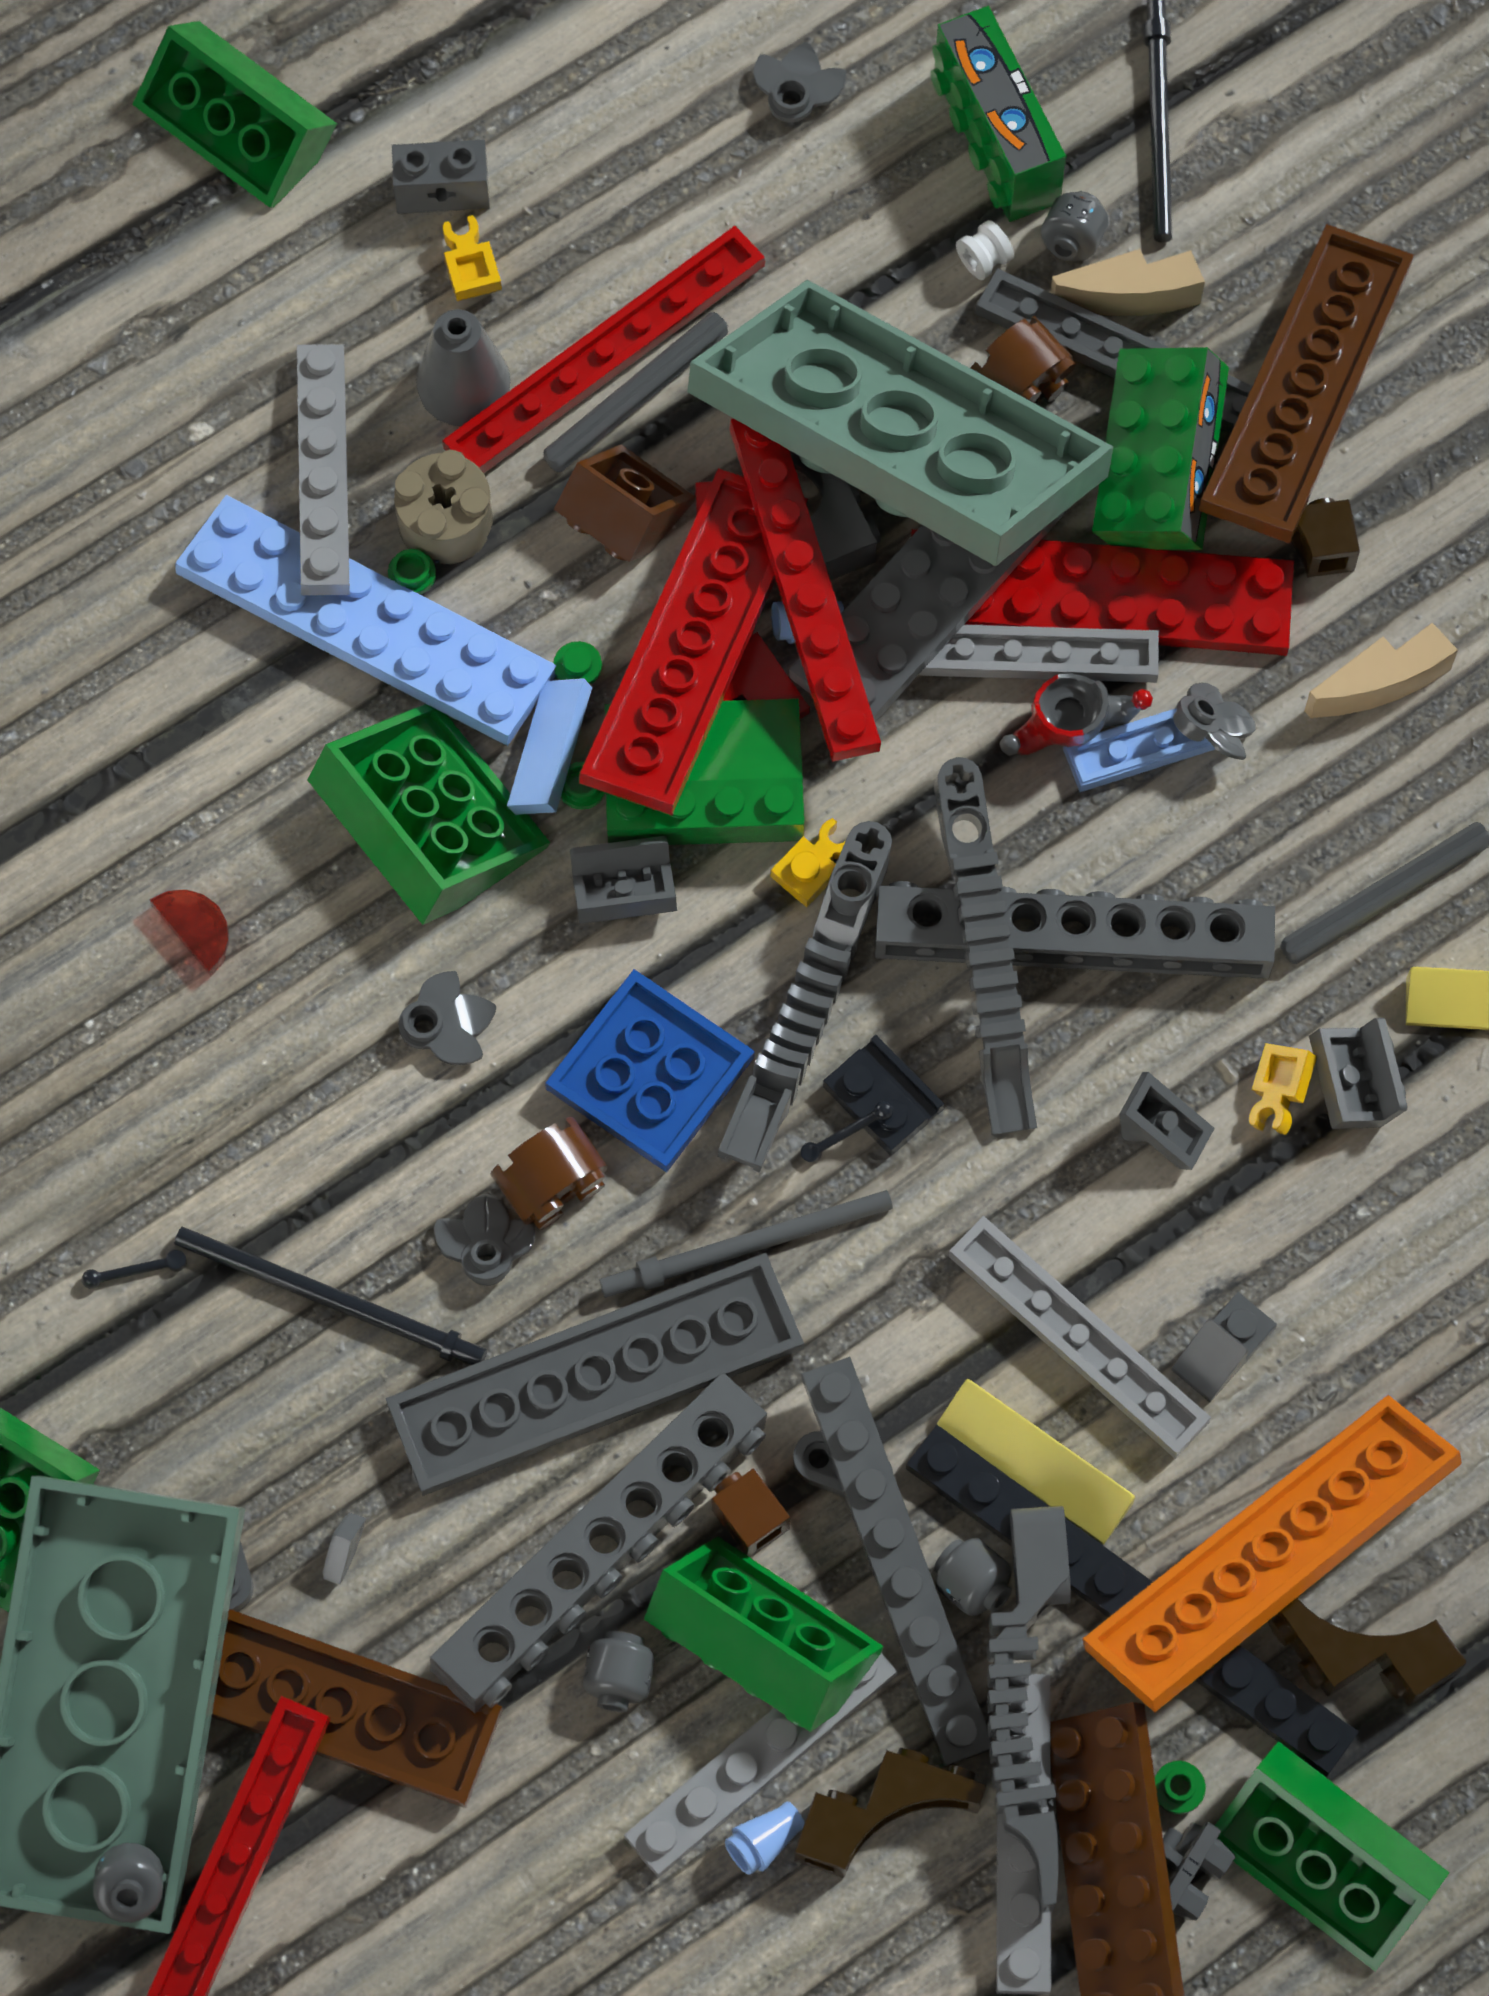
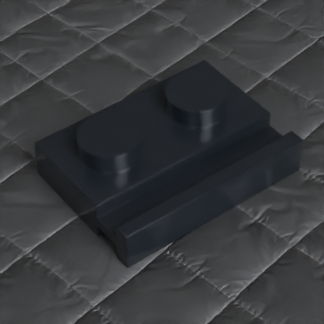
(878, 1076)

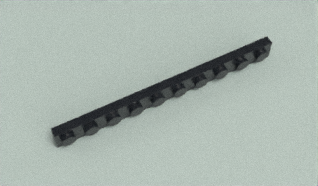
(1111, 1582)

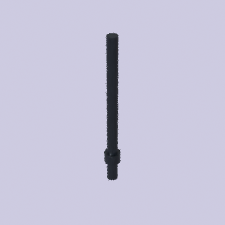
(1157, 38)

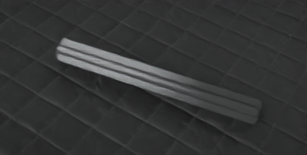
(635, 392)
(1385, 893)

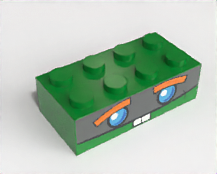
(997, 114)
(1164, 447)

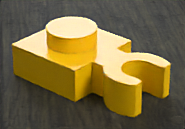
(470, 264)
(808, 867)
(1280, 1079)

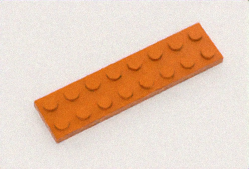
(1271, 1552)

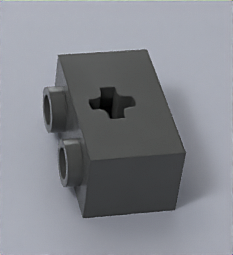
(440, 176)

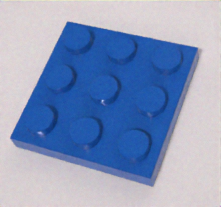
(650, 1070)

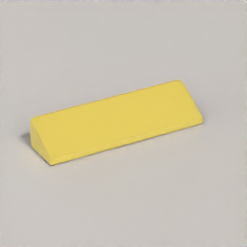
(1447, 998)
(1036, 1461)

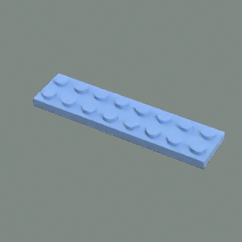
(374, 628)

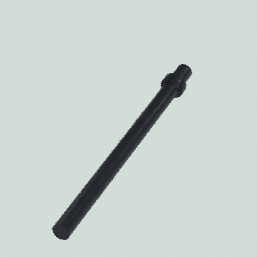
(448, 1344)

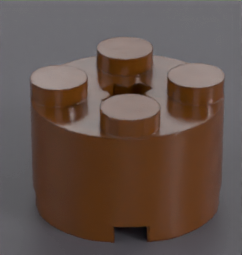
(1028, 362)
(551, 1172)

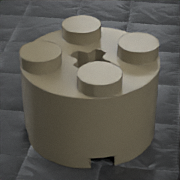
(443, 507)

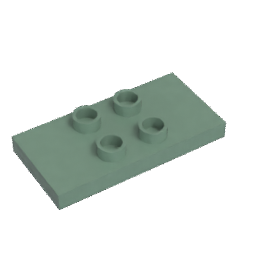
(900, 421)
(108, 1688)

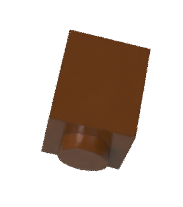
(749, 1511)

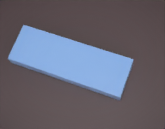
(549, 747)
(1131, 751)

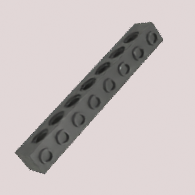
(1099, 947)
(718, 1408)

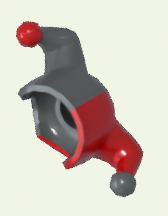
(1071, 713)

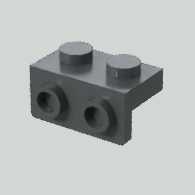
(623, 879)
(1359, 1075)

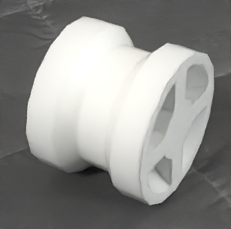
(985, 250)

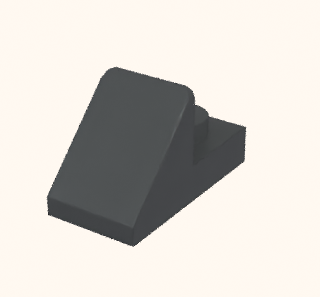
(1164, 1122)
(1223, 1346)

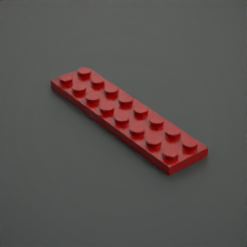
(1180, 594)
(685, 654)

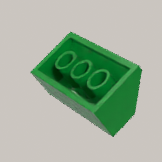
(232, 112)
(761, 1632)
(1328, 1856)

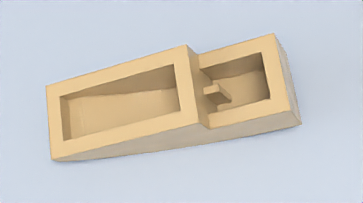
(1131, 286)
(1383, 674)

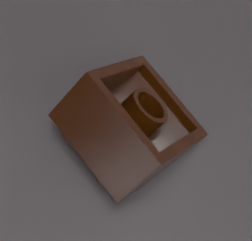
(622, 502)

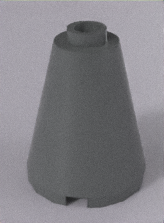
(460, 369)

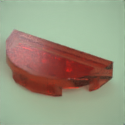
(197, 924)

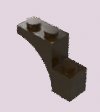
(1326, 537)
(1334, 1657)
(903, 1786)

